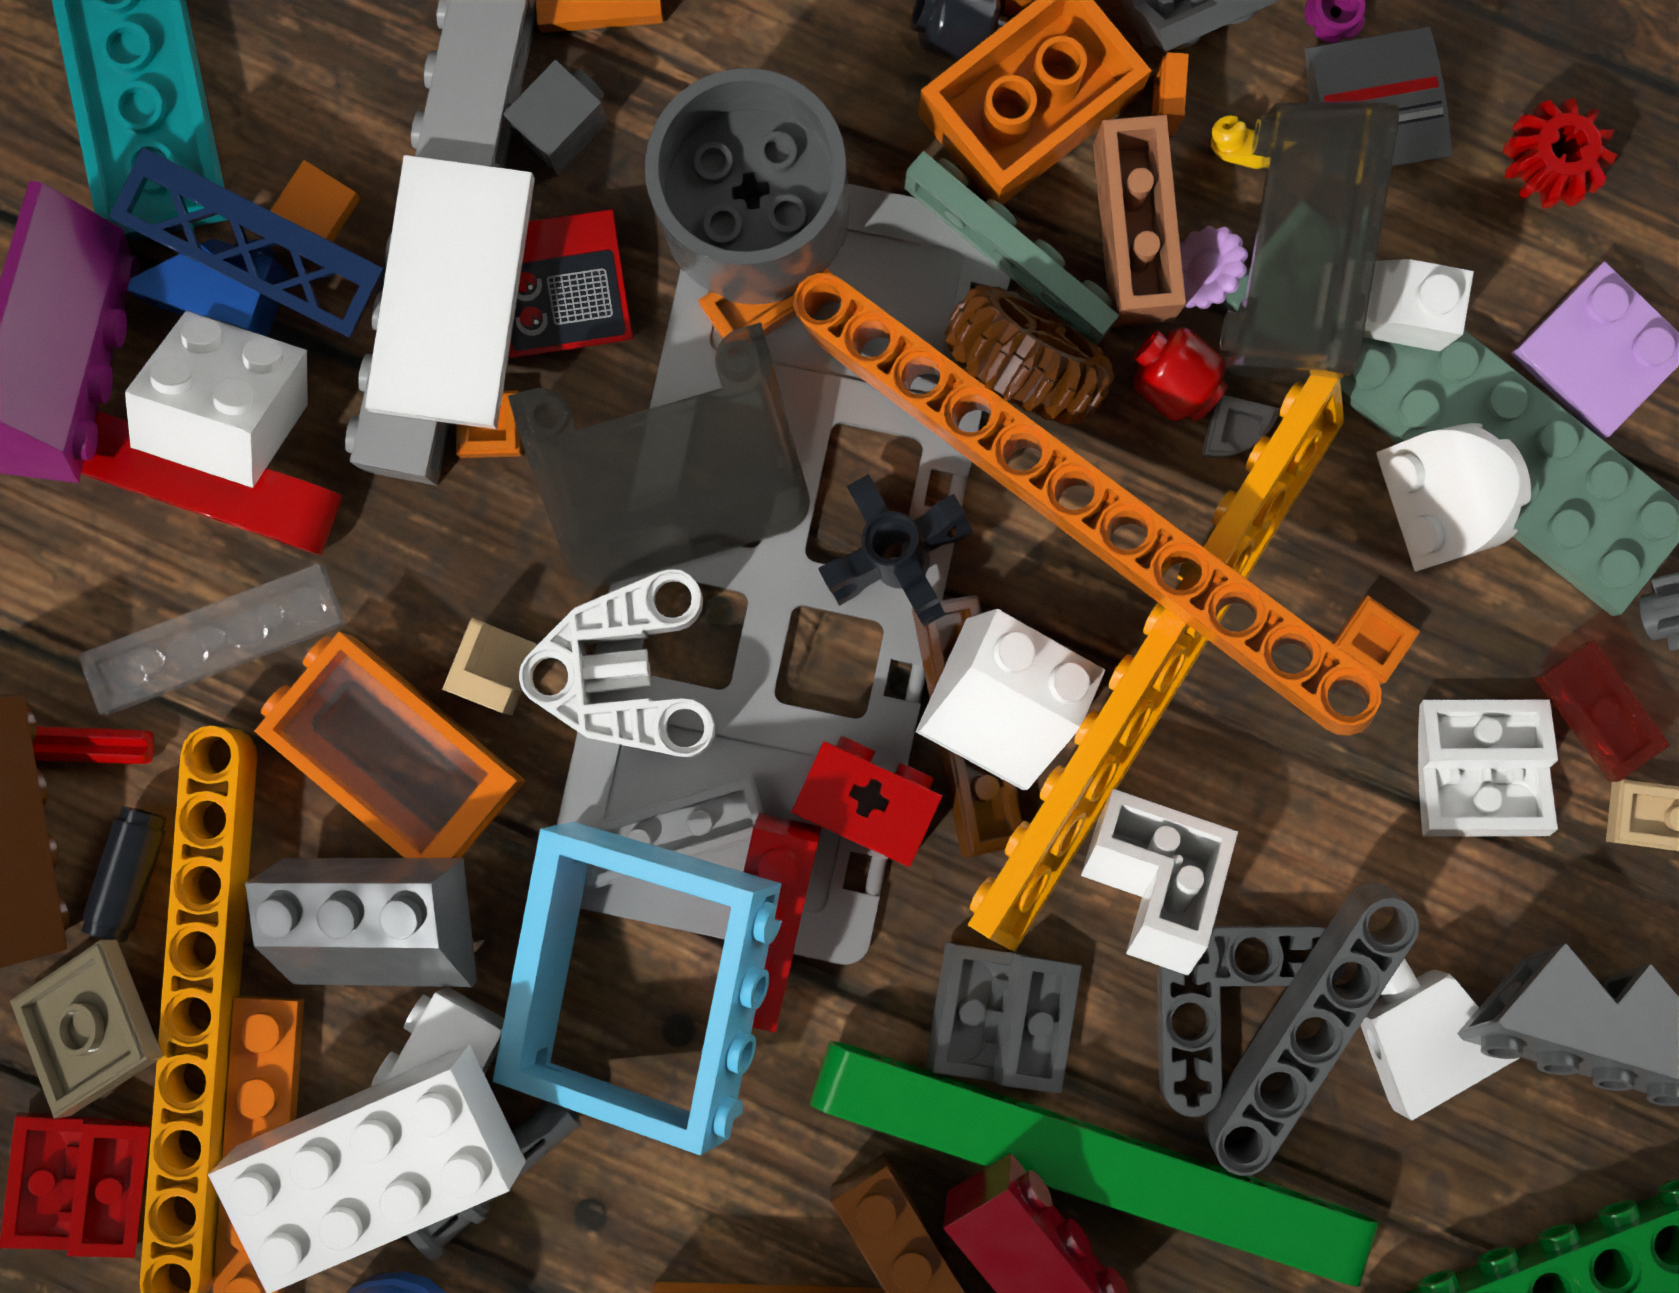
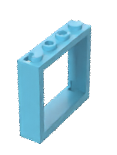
(543, 969)

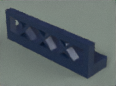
(257, 219)

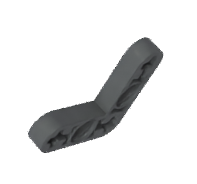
(1218, 970)

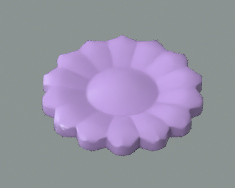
(1211, 265)

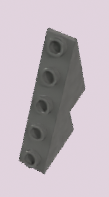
(1572, 1024)

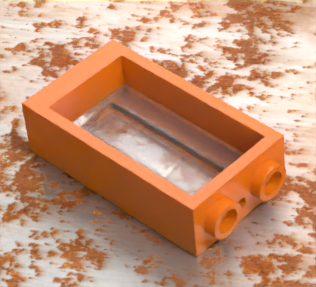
(387, 752)

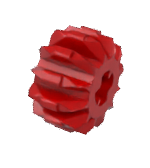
(1570, 134)

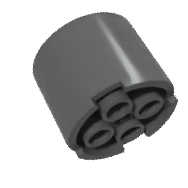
(741, 137)

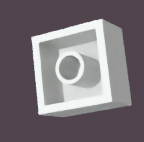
(217, 398)

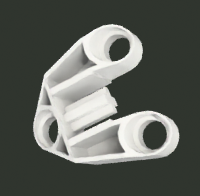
(617, 617)

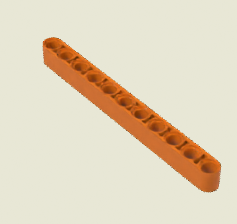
(1093, 525)

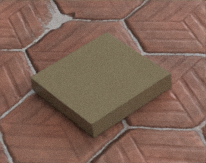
(85, 1028)

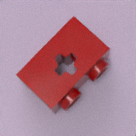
(889, 832)

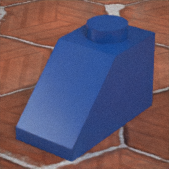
(191, 286)

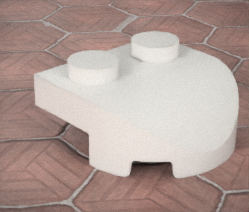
(1455, 492)

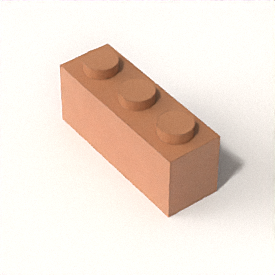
(1139, 220)

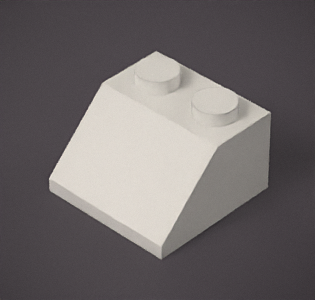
(1009, 698)

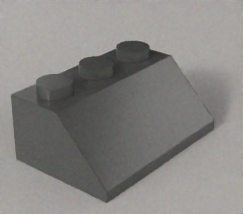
(365, 921)

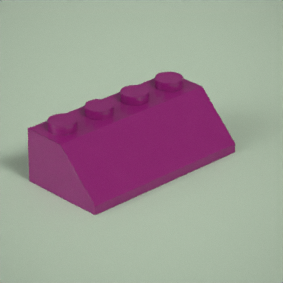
(58, 333)

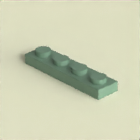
(993, 233)

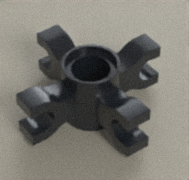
(853, 573)

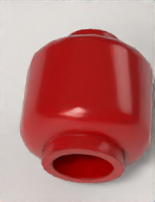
(1179, 374)

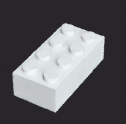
(368, 1169)

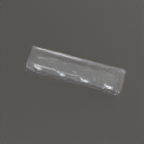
(211, 639)

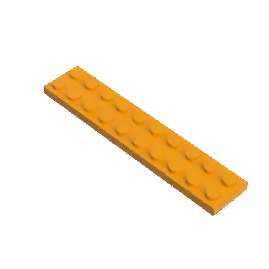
(1147, 683)

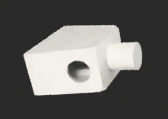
(1418, 1043)

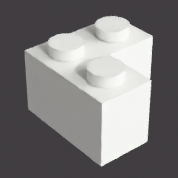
(1175, 868)

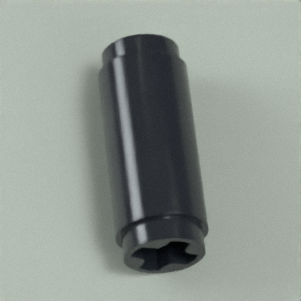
(124, 874)

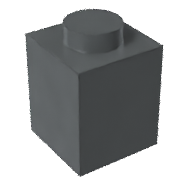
(557, 115)

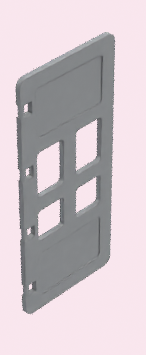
(917, 274)

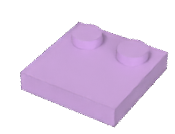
(1601, 351)

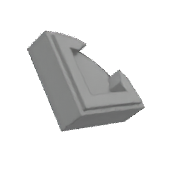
(1236, 427)

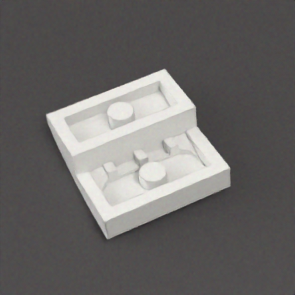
(1486, 768)

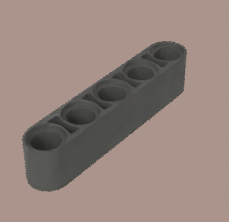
(1310, 1059)

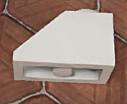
(1417, 303)

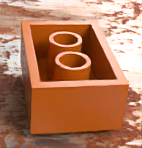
(1032, 93)

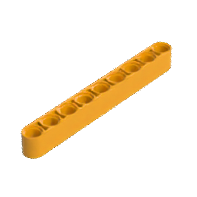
(185, 978)

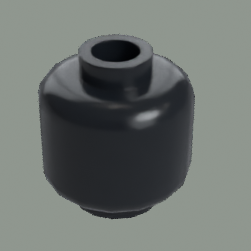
(955, 26)

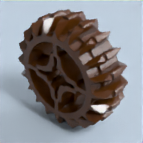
(1028, 355)

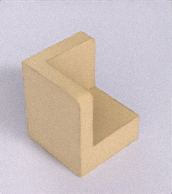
(489, 667)

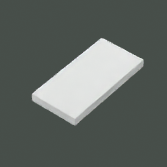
(450, 292)

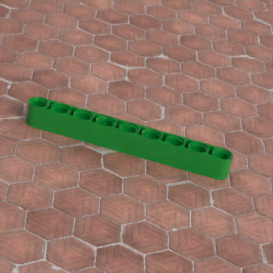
(1095, 1163)

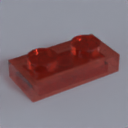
(1602, 711)

